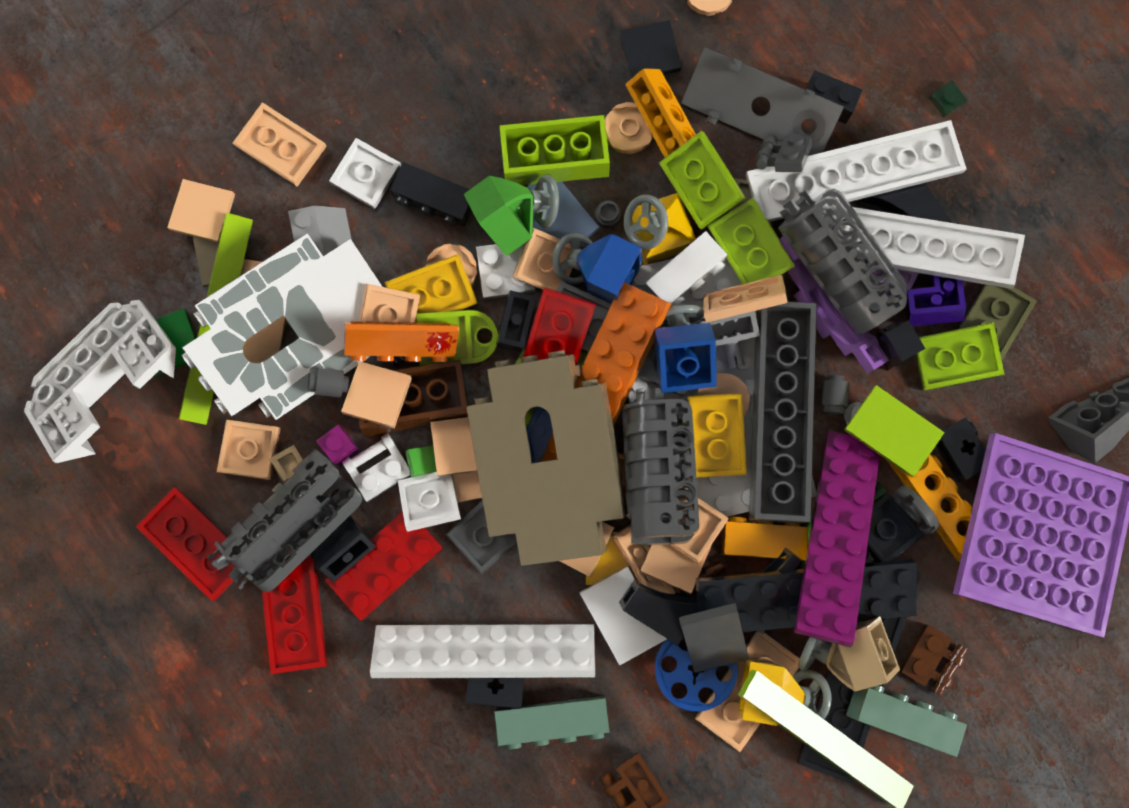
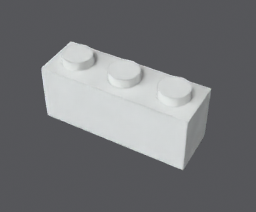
(687, 270)

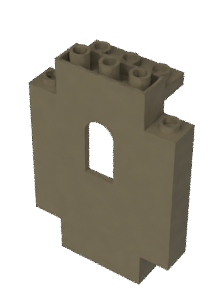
(551, 503)

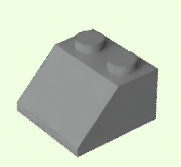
(325, 226)

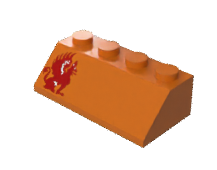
(400, 339)

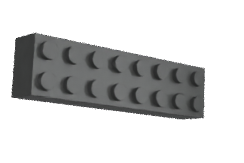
(783, 414)

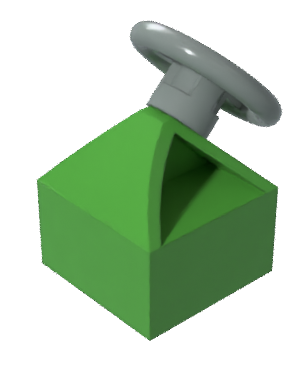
(508, 208)

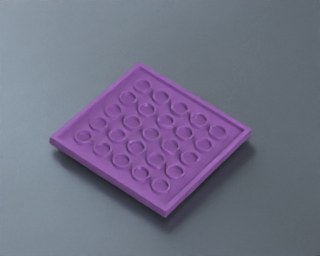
(1045, 536)

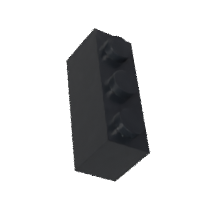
(431, 195)

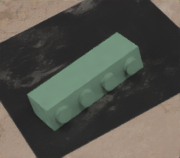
(908, 720)
(552, 721)

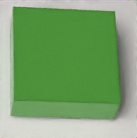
(421, 460)

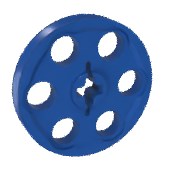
(683, 675)

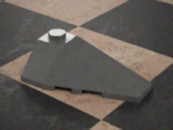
(1096, 423)

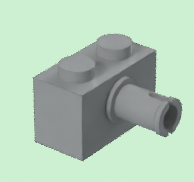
(731, 332)

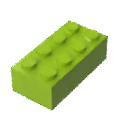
(559, 148)

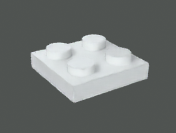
(365, 173)
(497, 272)
(428, 500)

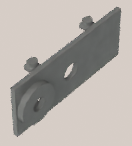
(727, 88)

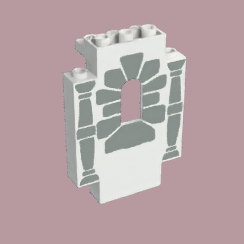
(315, 299)

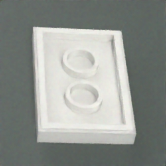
(621, 631)

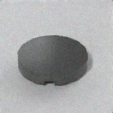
(916, 509)

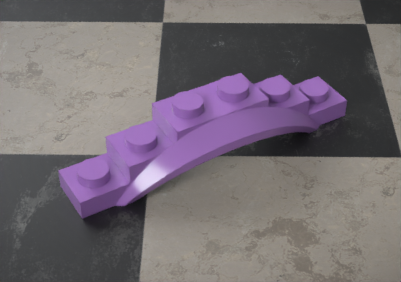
(830, 321)

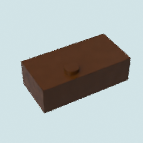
(433, 395)

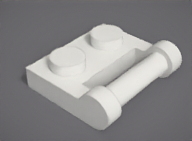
(383, 474)

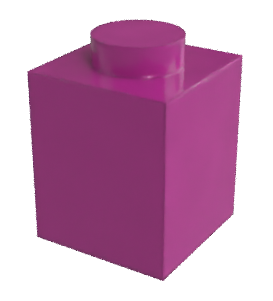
(337, 445)

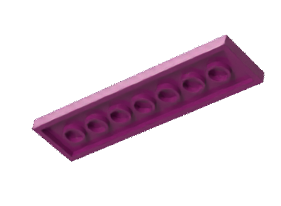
(838, 541)

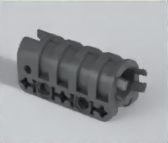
(838, 262)
(653, 473)
(288, 524)

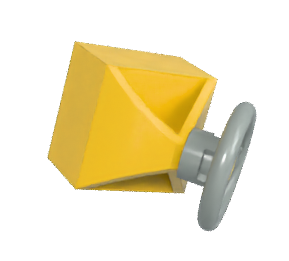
(658, 226)
(783, 679)

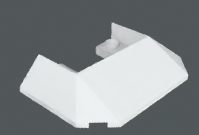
(111, 345)

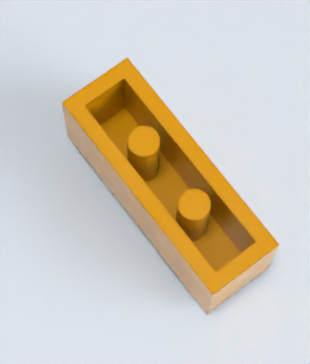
(763, 539)

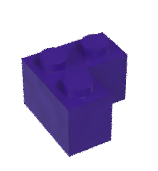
(937, 304)

